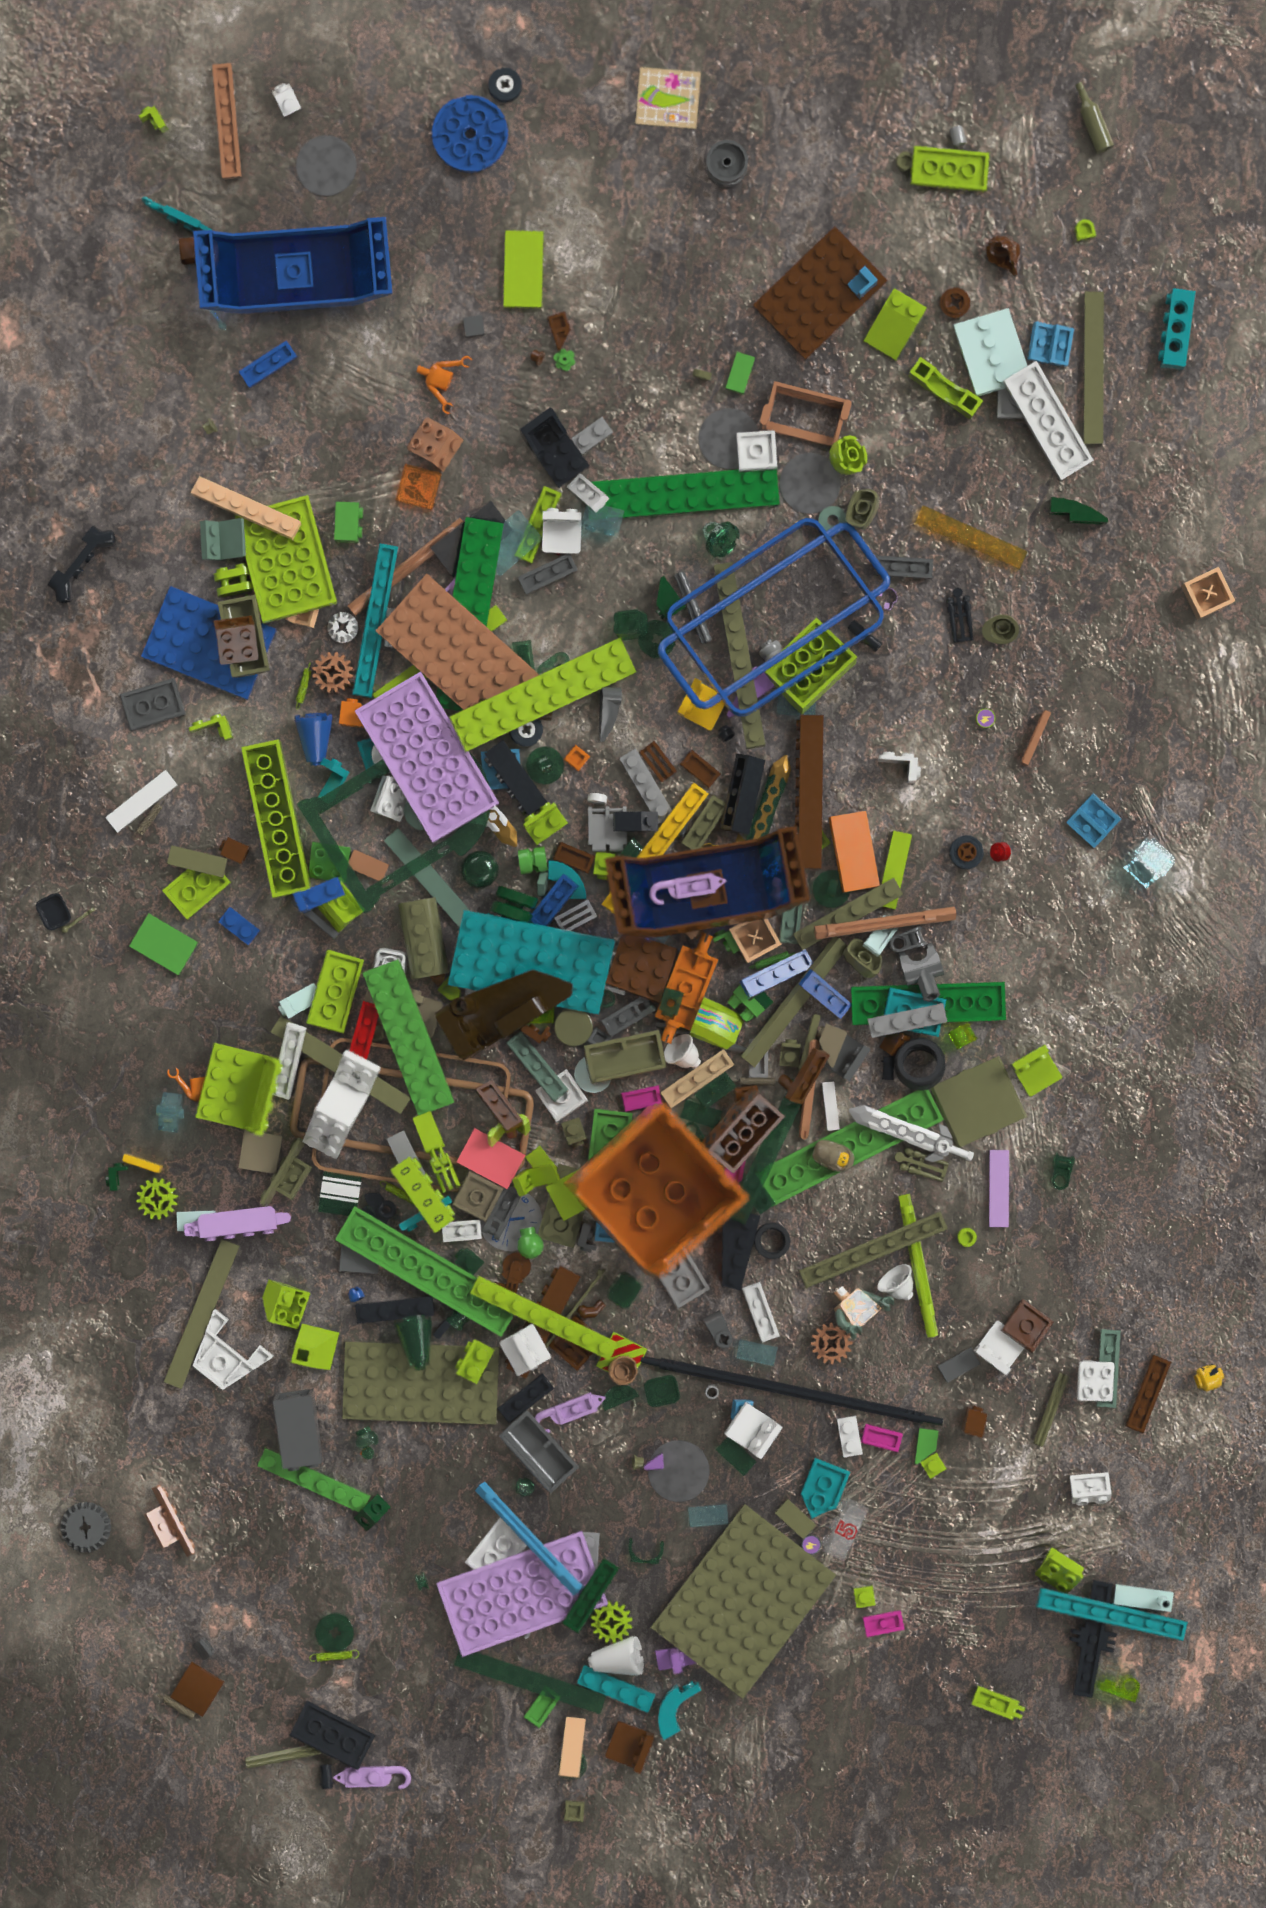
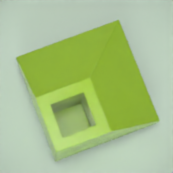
(284, 1303)
(315, 1347)

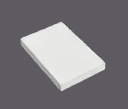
(496, 1545)

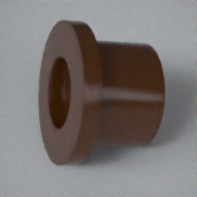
(537, 357)

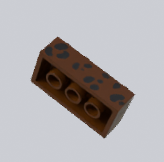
(742, 1130)

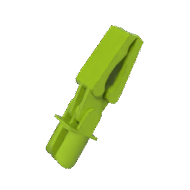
(433, 1141)

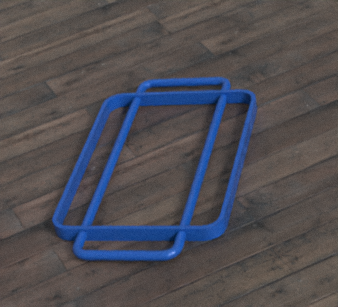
(824, 536)

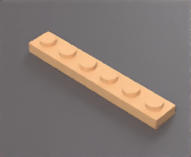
(246, 508)

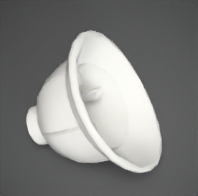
(682, 1052)
(897, 1282)

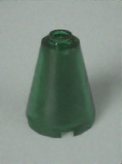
(415, 1340)

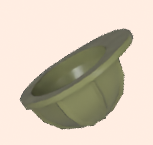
(1000, 629)

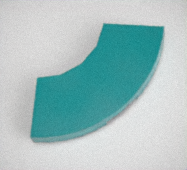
(557, 869)

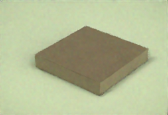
(260, 1152)
(477, 1196)

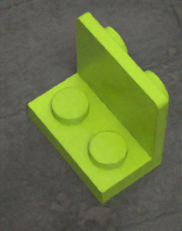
(544, 823)
(1036, 1070)

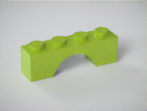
(955, 396)

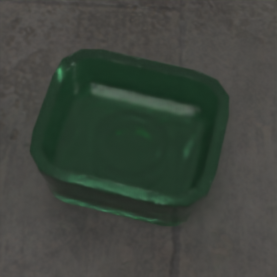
(630, 624)
(632, 849)
(624, 1290)
(662, 1391)

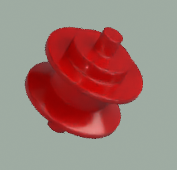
(1000, 851)

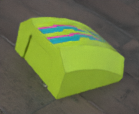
(716, 1024)

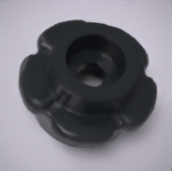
(726, 733)

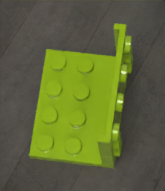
(238, 1088)

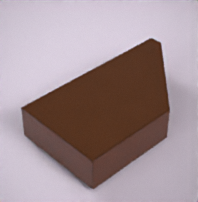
(560, 328)

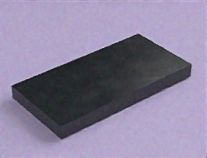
(449, 546)
(332, 1735)

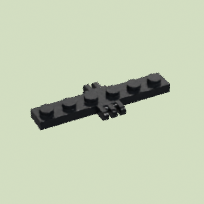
(1092, 1641)

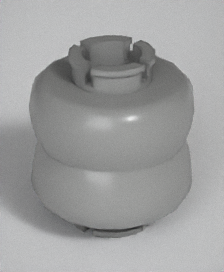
(770, 649)

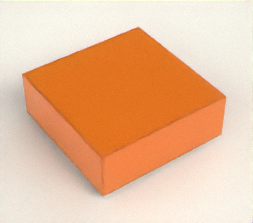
(576, 758)

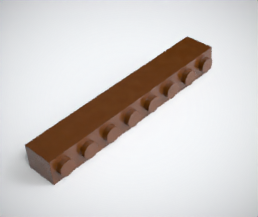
(810, 789)

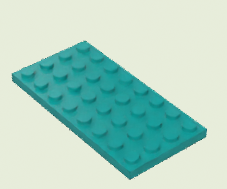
(501, 948)

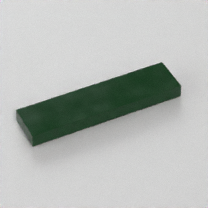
(590, 1595)

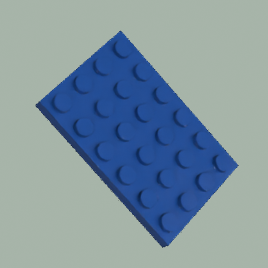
(188, 642)

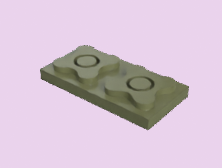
(552, 1225)

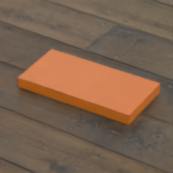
(854, 851)

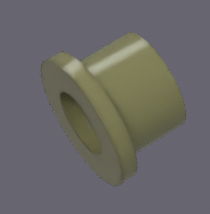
(210, 427)
(637, 1462)

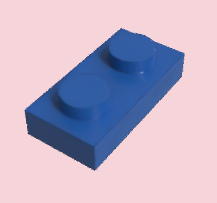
(239, 926)

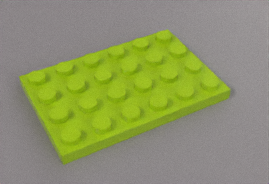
(285, 572)

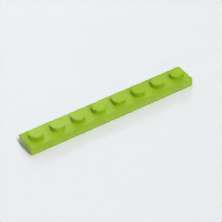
(544, 1317)

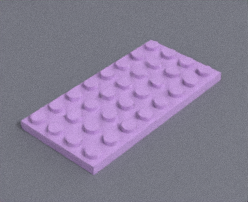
(426, 757)
(514, 1595)

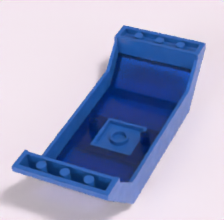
(293, 267)

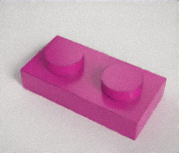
(883, 1623)

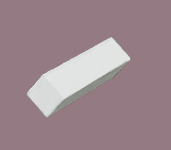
(830, 1106)

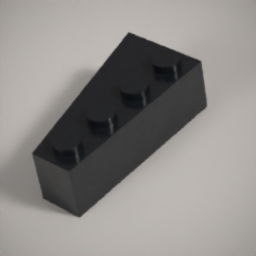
(736, 1249)

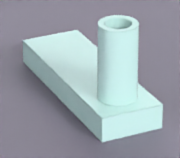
(1143, 1597)

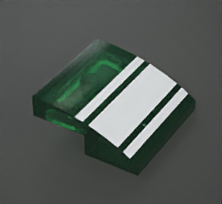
(339, 1193)

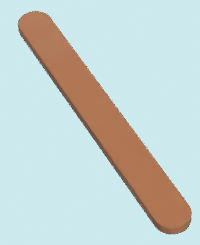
(807, 1104)

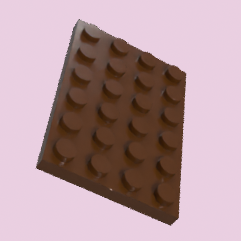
(815, 295)

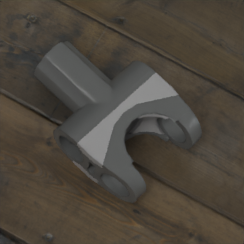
(923, 972)

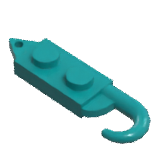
(175, 215)

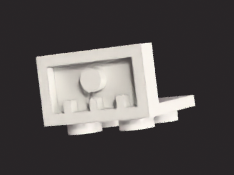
(999, 1348)
(753, 1430)

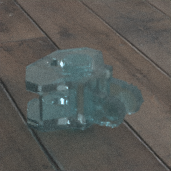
(170, 1112)

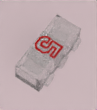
(844, 1528)

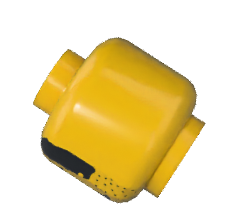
(1208, 1377)

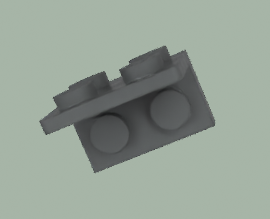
(849, 1058)

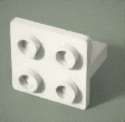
(389, 799)
(525, 1350)
(1095, 1381)

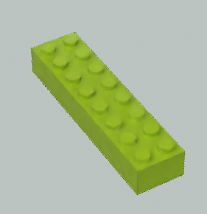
(276, 818)

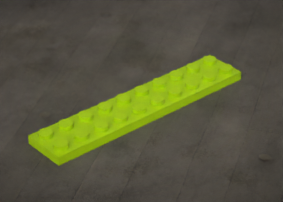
(542, 694)

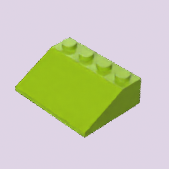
(812, 687)

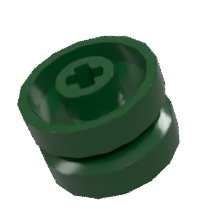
(514, 904)

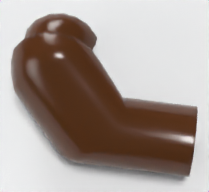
(591, 1312)

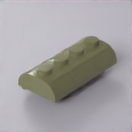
(246, 607)
(423, 938)
(624, 1056)

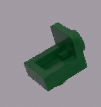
(112, 1179)

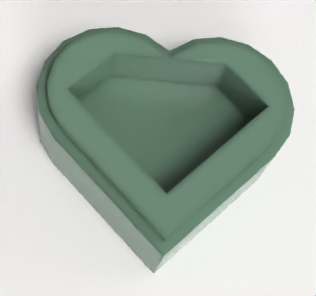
(542, 884)

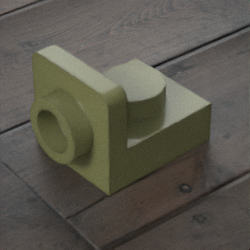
(789, 1053)
(574, 1132)

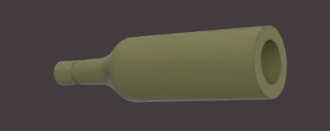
(1094, 122)

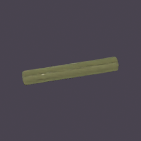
(1051, 1409)
(280, 1756)

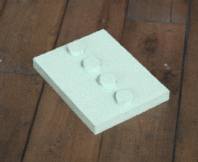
(990, 350)

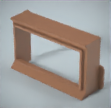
(807, 395)

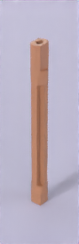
(403, 569)
(888, 922)

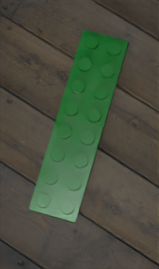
(963, 1001)

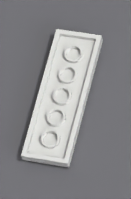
(1048, 420)

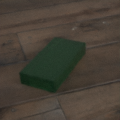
(736, 1455)

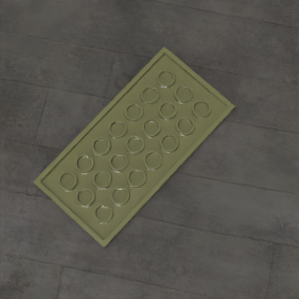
(386, 1388)

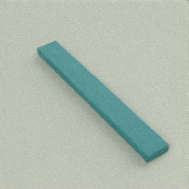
(375, 617)
(1111, 1614)

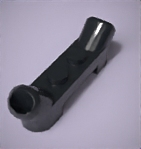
(62, 582)

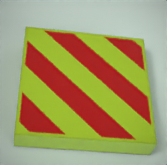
(624, 1348)

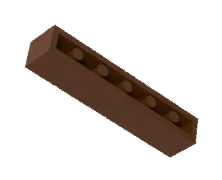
(554, 1299)

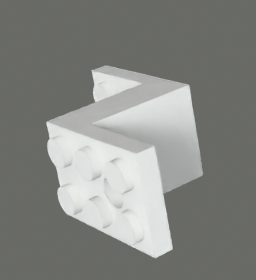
(341, 1104)

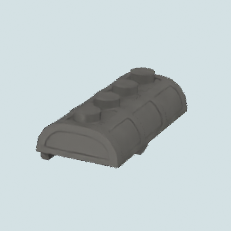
(538, 1451)

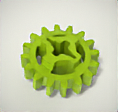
(149, 1199)
(612, 1629)

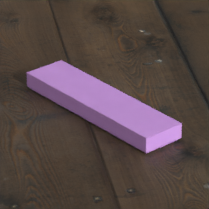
(998, 1188)

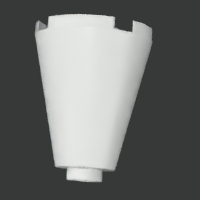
(619, 1658)

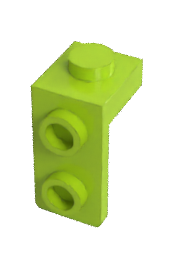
(497, 1132)
(535, 1177)

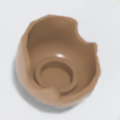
(622, 1370)

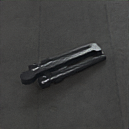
(957, 592)

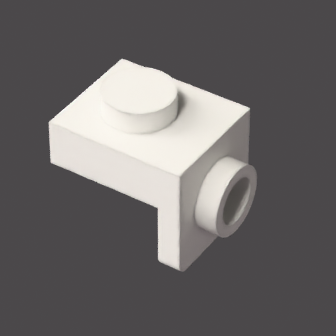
(286, 99)

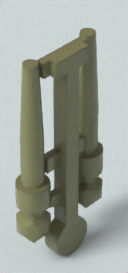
(899, 1157)

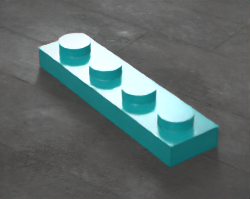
(616, 1688)

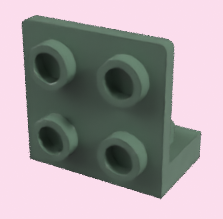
(222, 539)

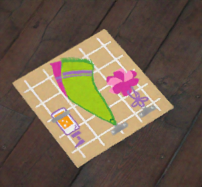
(668, 97)

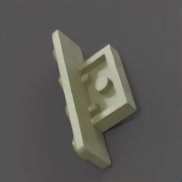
(289, 1177)

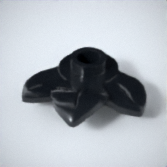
(375, 1207)

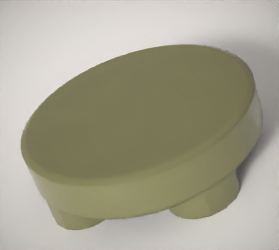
(573, 1027)

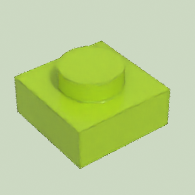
(933, 1465)
(864, 1596)

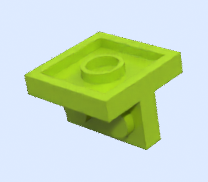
(341, 910)

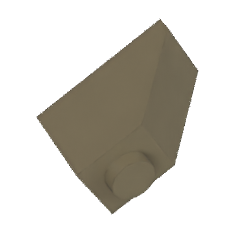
(831, 1041)

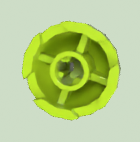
(847, 455)

